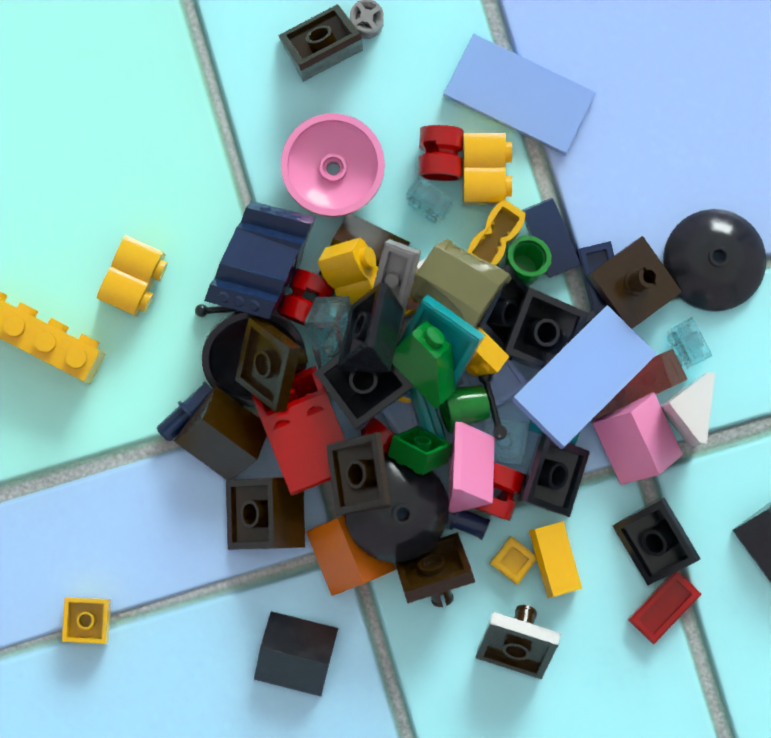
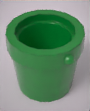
(528, 258)
(465, 405)

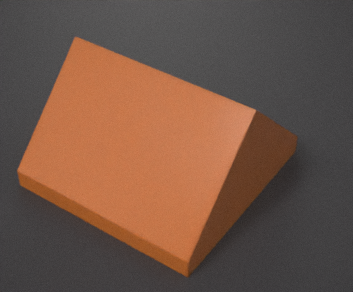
(341, 559)

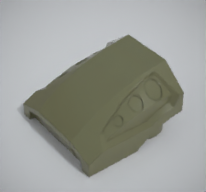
(458, 281)

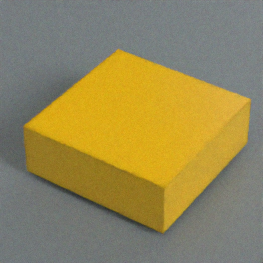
(513, 560)

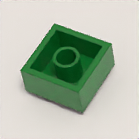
(420, 450)

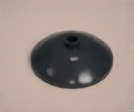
(701, 279)
(223, 350)
(408, 538)

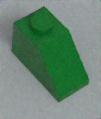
(427, 363)

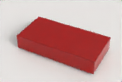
(664, 607)

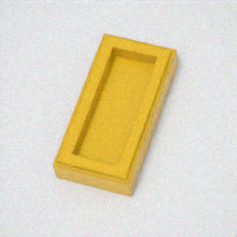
(555, 559)

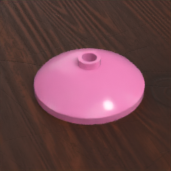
(329, 141)

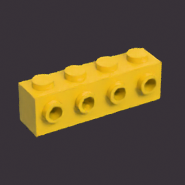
(49, 341)

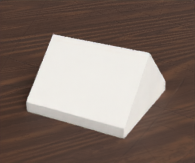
(691, 409)

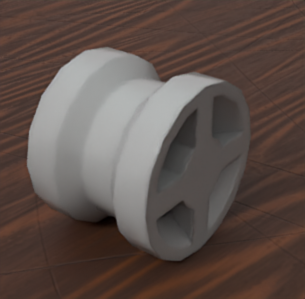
(363, 12)

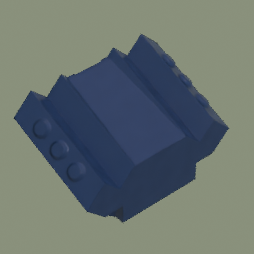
(260, 260)

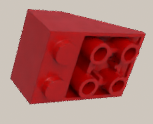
(302, 432)

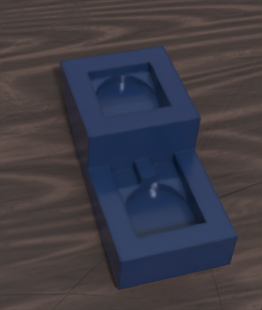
(546, 223)

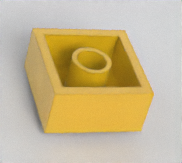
(488, 357)
(86, 620)

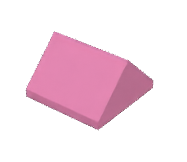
(638, 440)
(470, 468)

